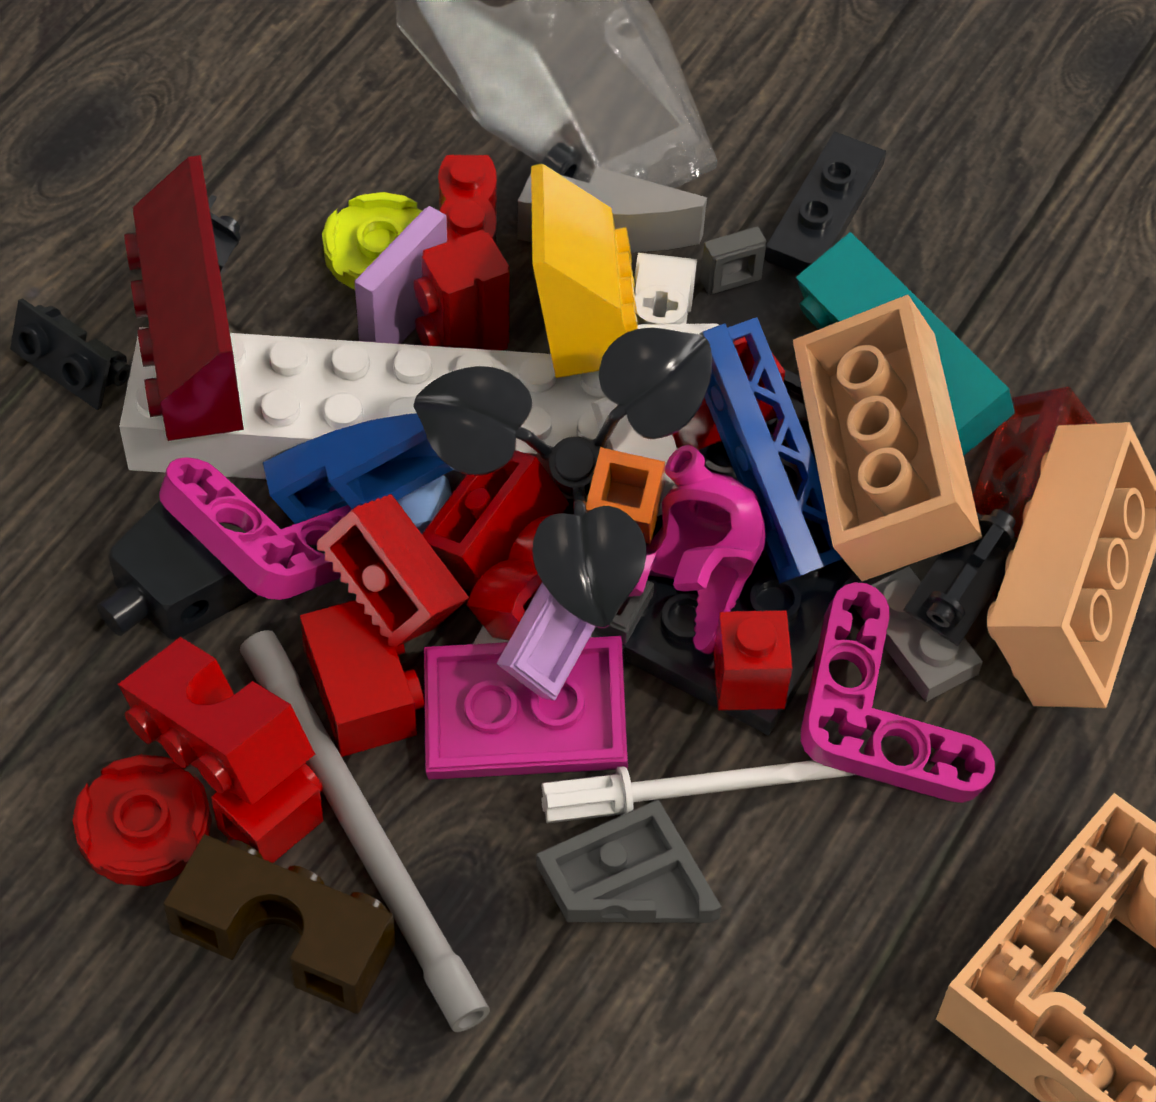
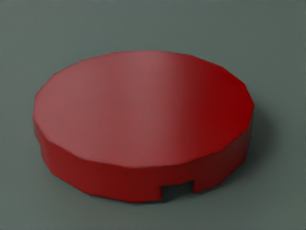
(141, 820)

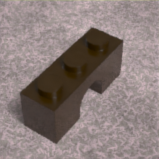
(233, 891)

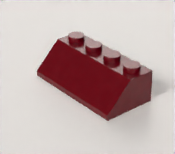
(184, 308)

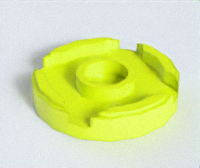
(363, 232)

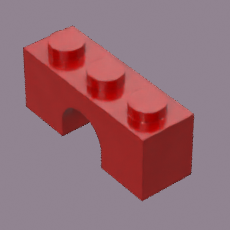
(233, 740)

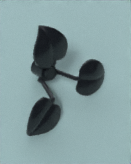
(595, 555)

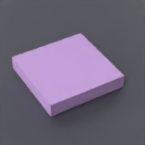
(386, 287)

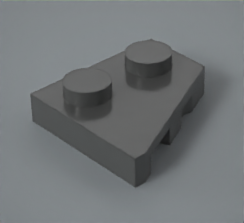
(629, 873)

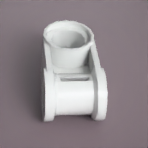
(663, 288)

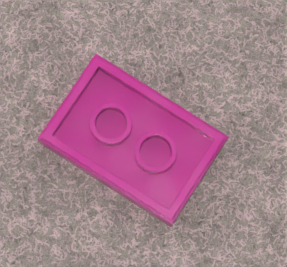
(495, 726)

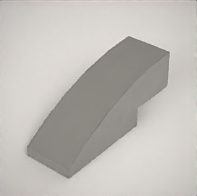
(653, 213)

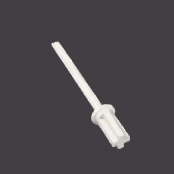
(616, 793)

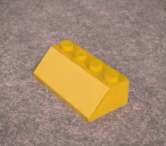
(579, 272)

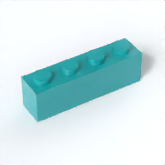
(854, 280)

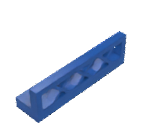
(757, 454)

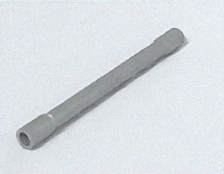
(441, 967)

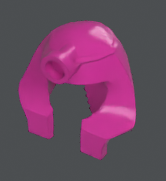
(706, 540)

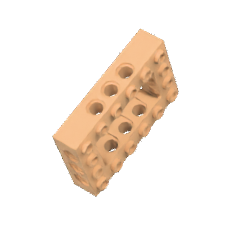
(1006, 992)

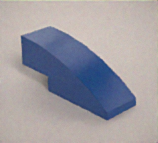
(353, 467)

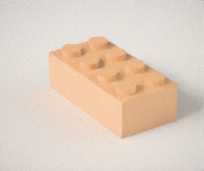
(885, 439)
(1078, 567)

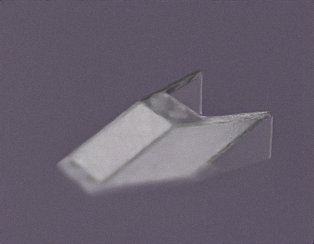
(569, 75)

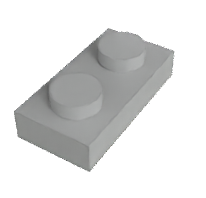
(920, 652)

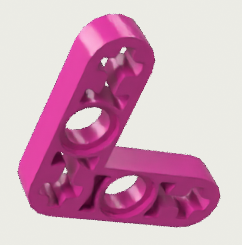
(204, 497)
(855, 713)

